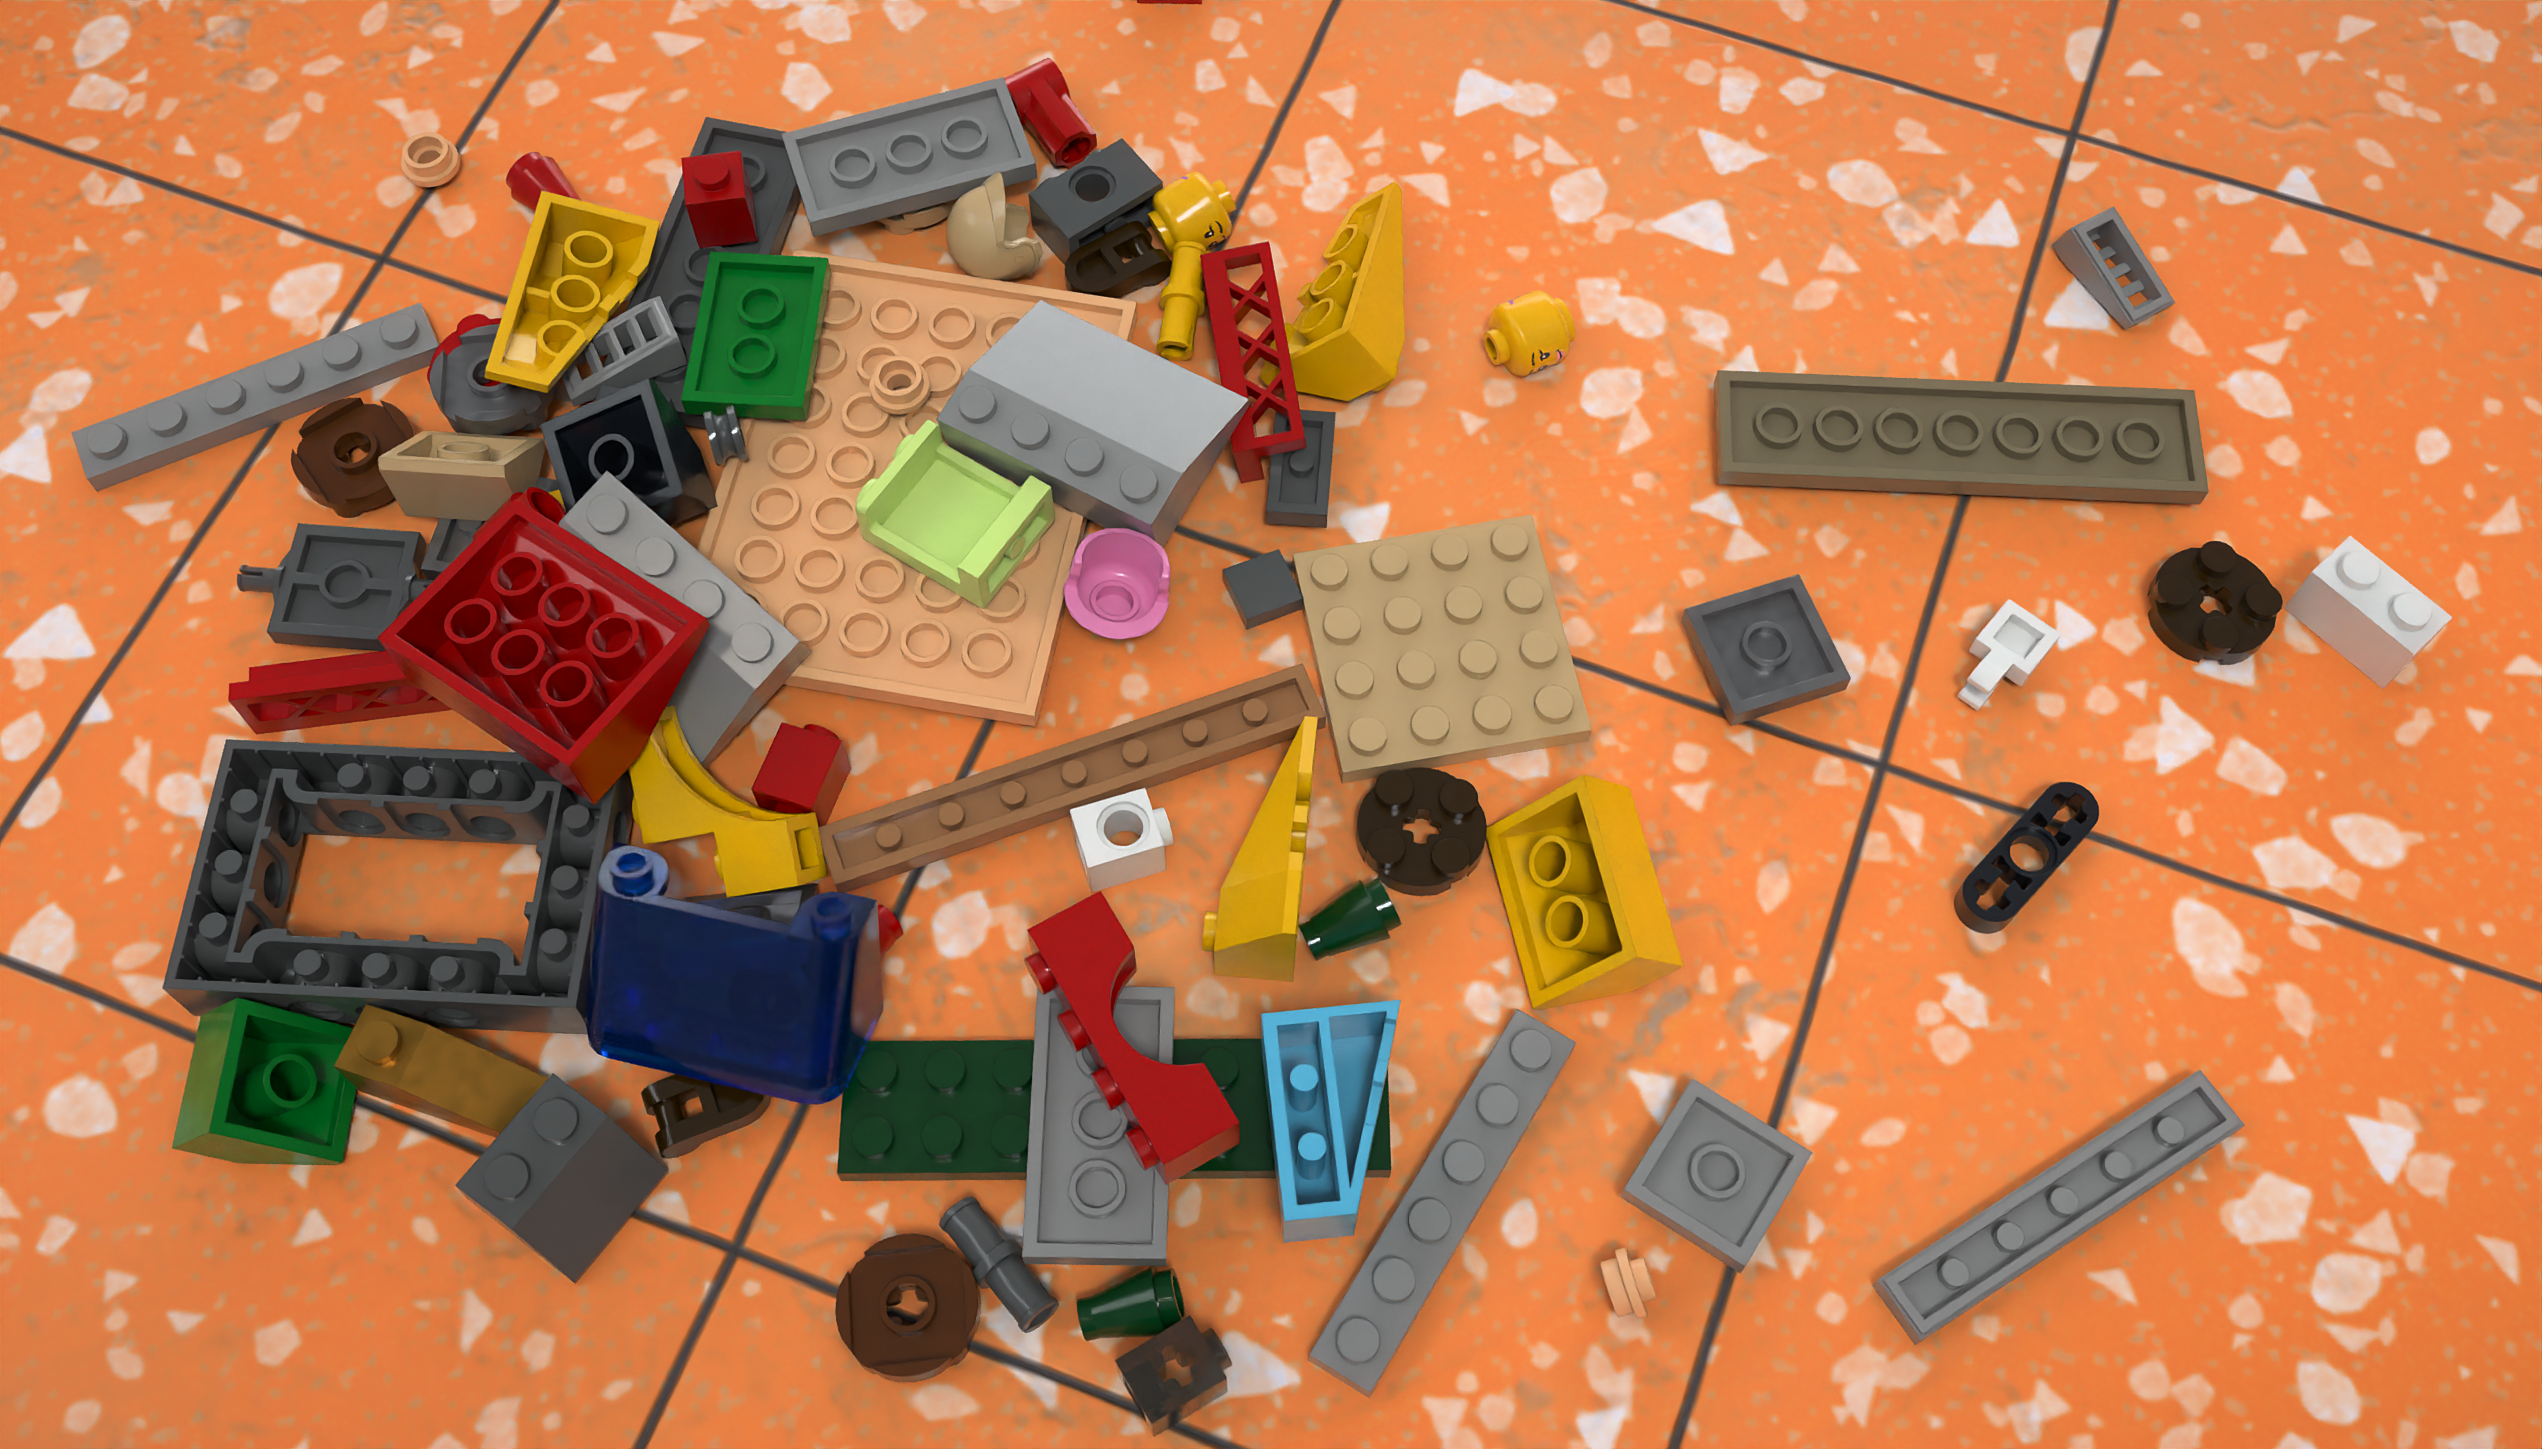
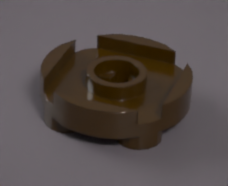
(2232, 580)
(1428, 795)

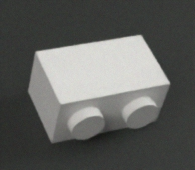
(2367, 612)

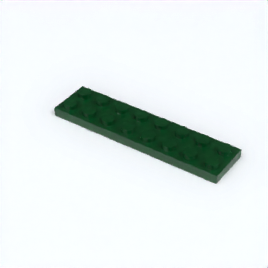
(967, 1111)

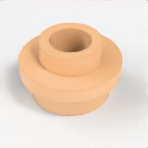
(429, 159)
(896, 372)
(1628, 1284)

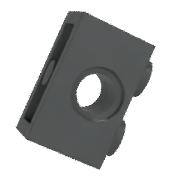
(1093, 199)

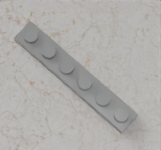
(255, 397)
(1441, 1204)

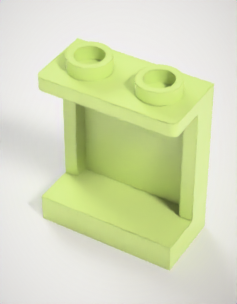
(953, 516)

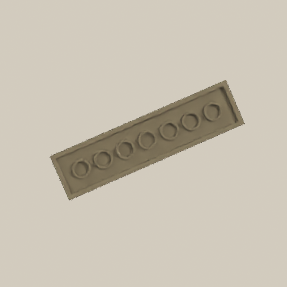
(1958, 437)

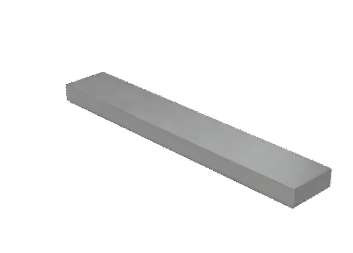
(2056, 1206)

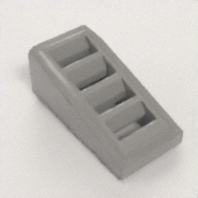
(2117, 244)
(645, 362)

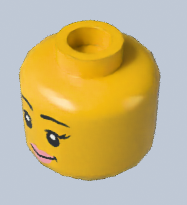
(1192, 211)
(1529, 333)

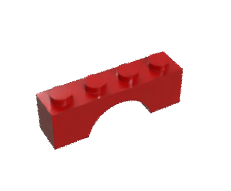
(1173, 1108)

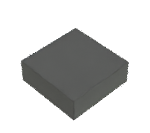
(1262, 589)

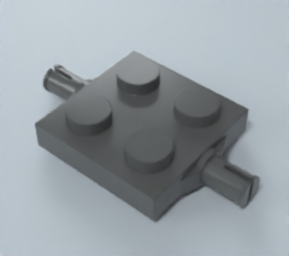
(340, 585)

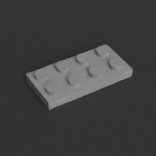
(907, 155)
(1082, 1181)

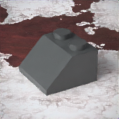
(562, 1178)

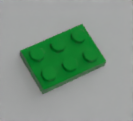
(757, 335)

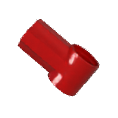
(1049, 113)

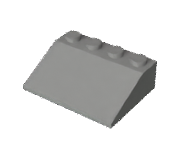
(1093, 419)
(744, 649)

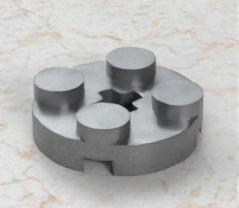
(479, 408)

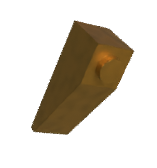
(434, 1072)

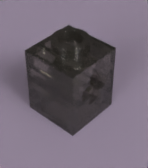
(1167, 1402)

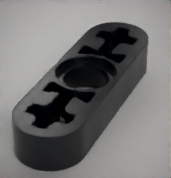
(2022, 883)

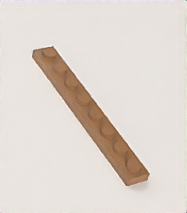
(1067, 777)

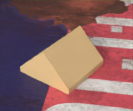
(460, 473)

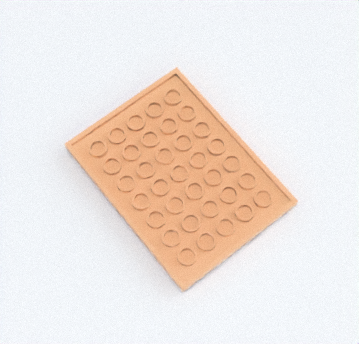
(792, 527)

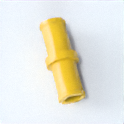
(1182, 302)

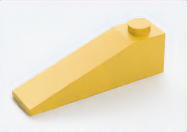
(566, 287)
(1354, 309)
(1262, 893)

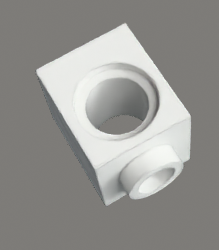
(1114, 864)

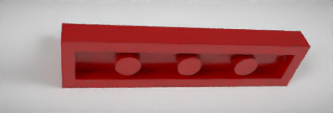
(1234, 366)
(328, 693)

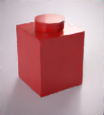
(719, 199)
(802, 772)

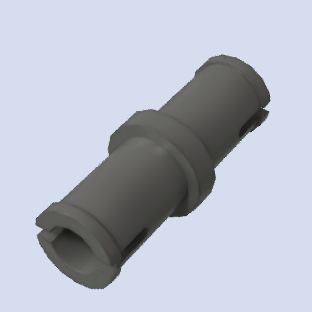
(998, 1264)

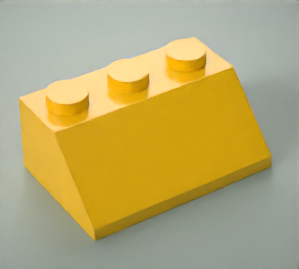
(1582, 894)

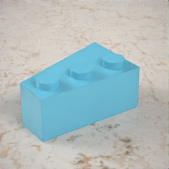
(1323, 1107)

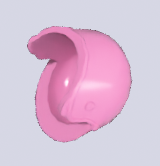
(1118, 583)

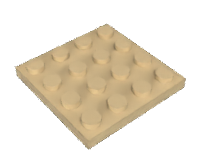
(1439, 648)

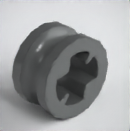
(725, 435)

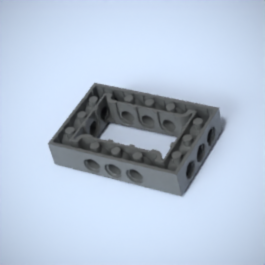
(250, 849)

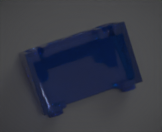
(729, 990)

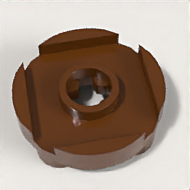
(323, 454)
(877, 1282)

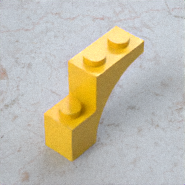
(681, 799)

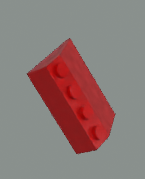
(548, 648)

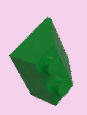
(266, 1088)

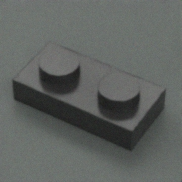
(1302, 477)

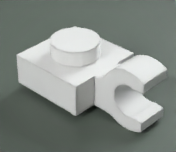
(2008, 647)

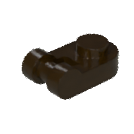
(1101, 272)
(723, 1108)

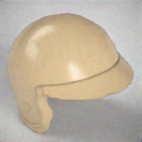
(991, 236)

